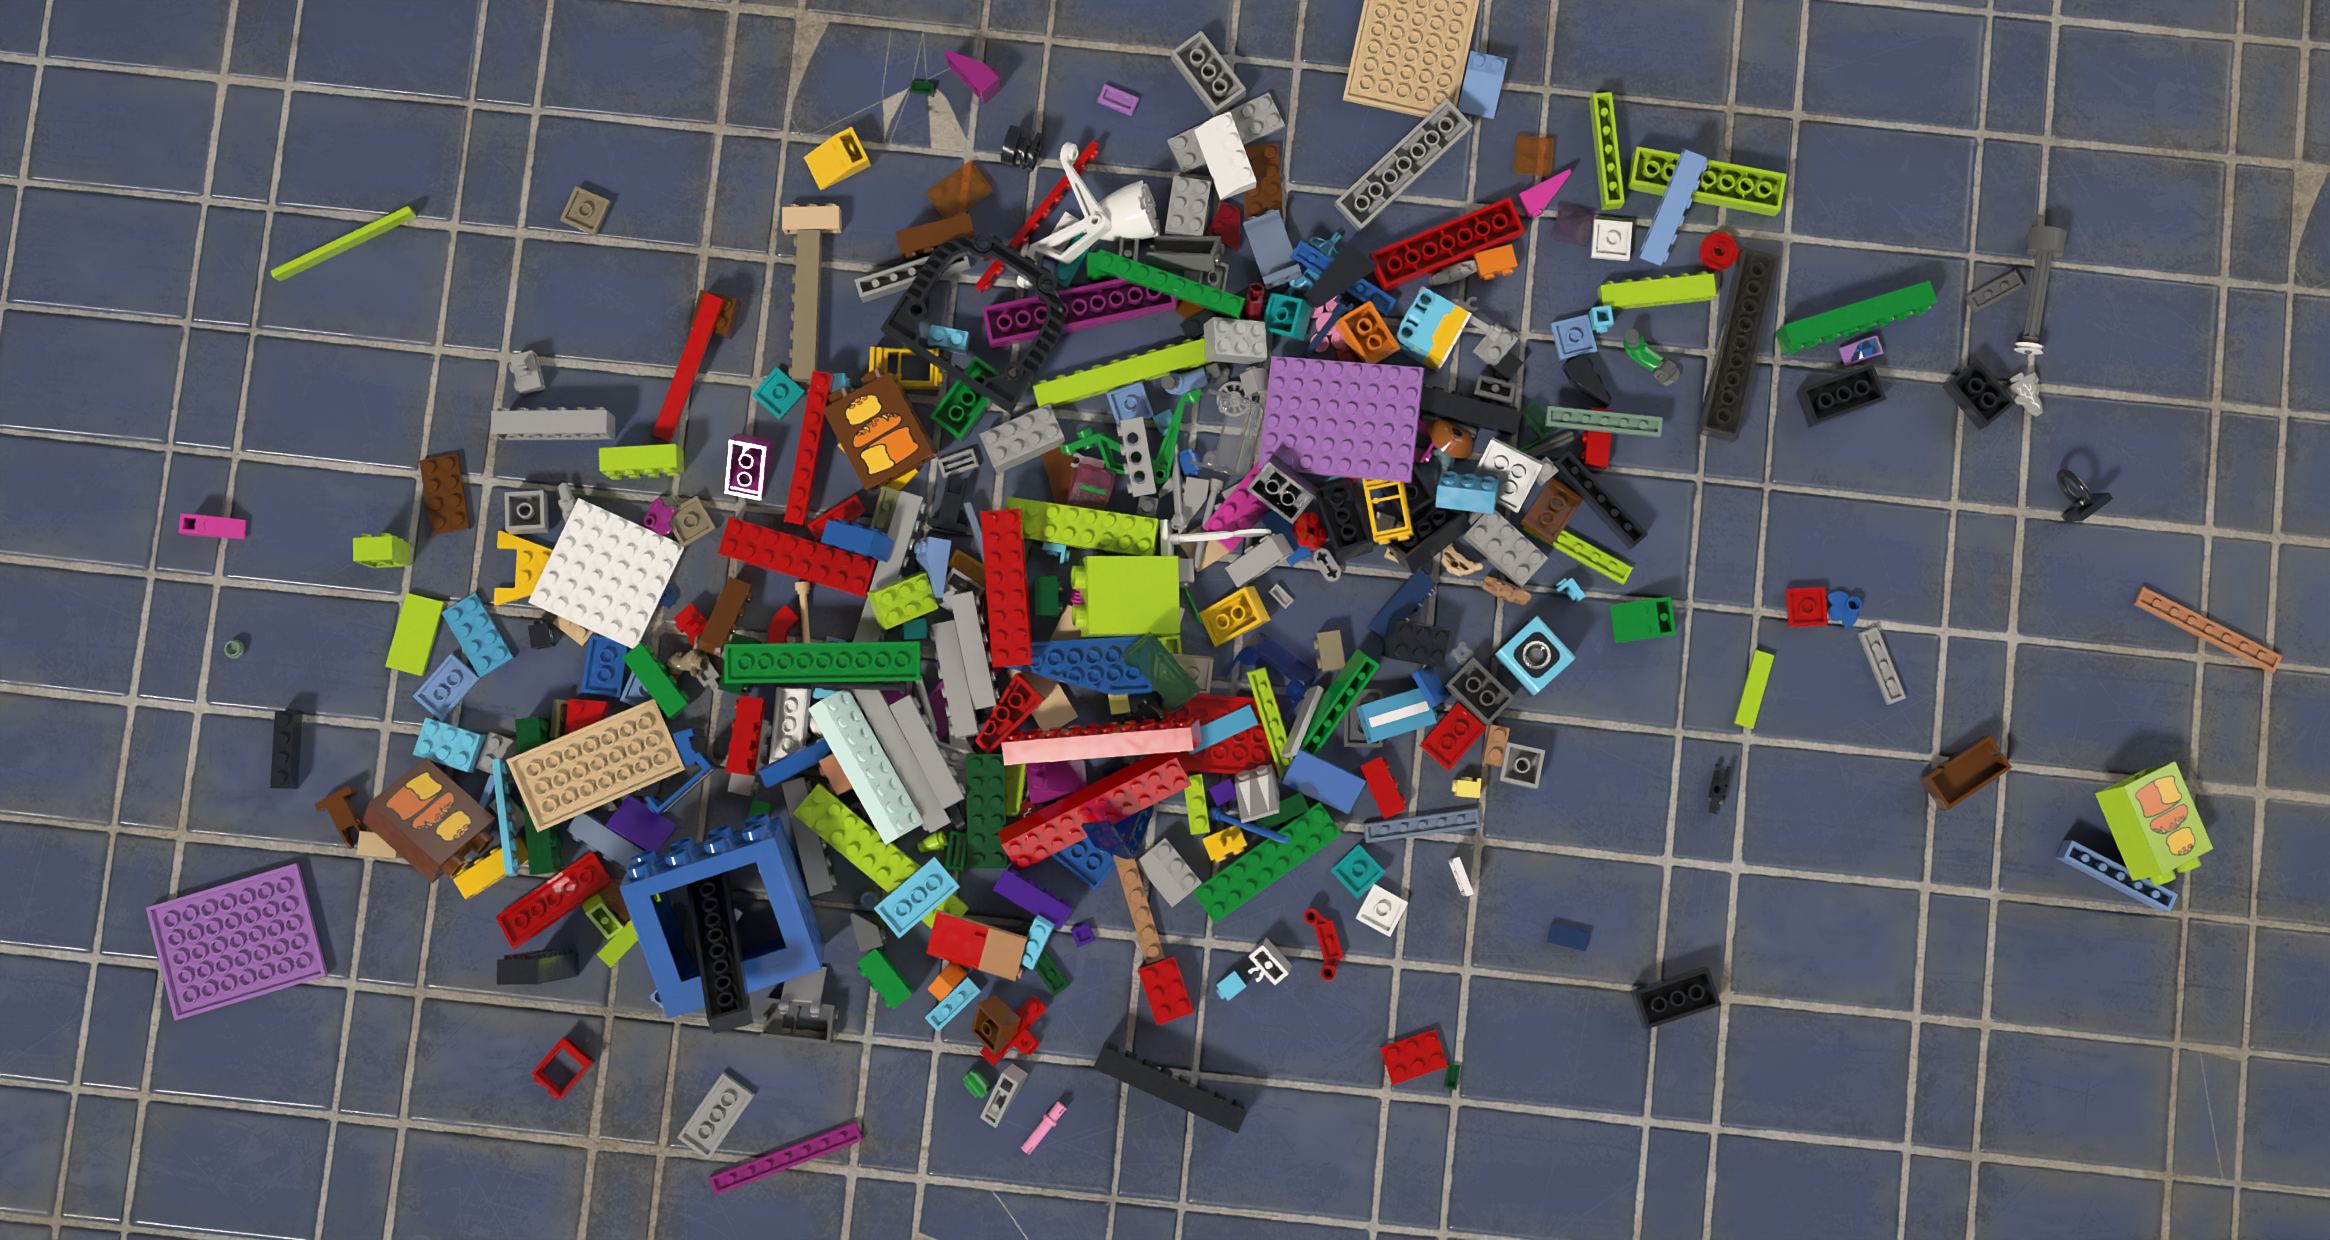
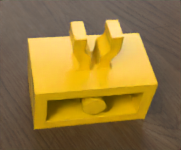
(1224, 842)

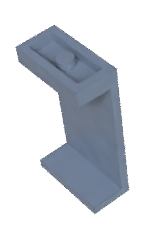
(1272, 249)

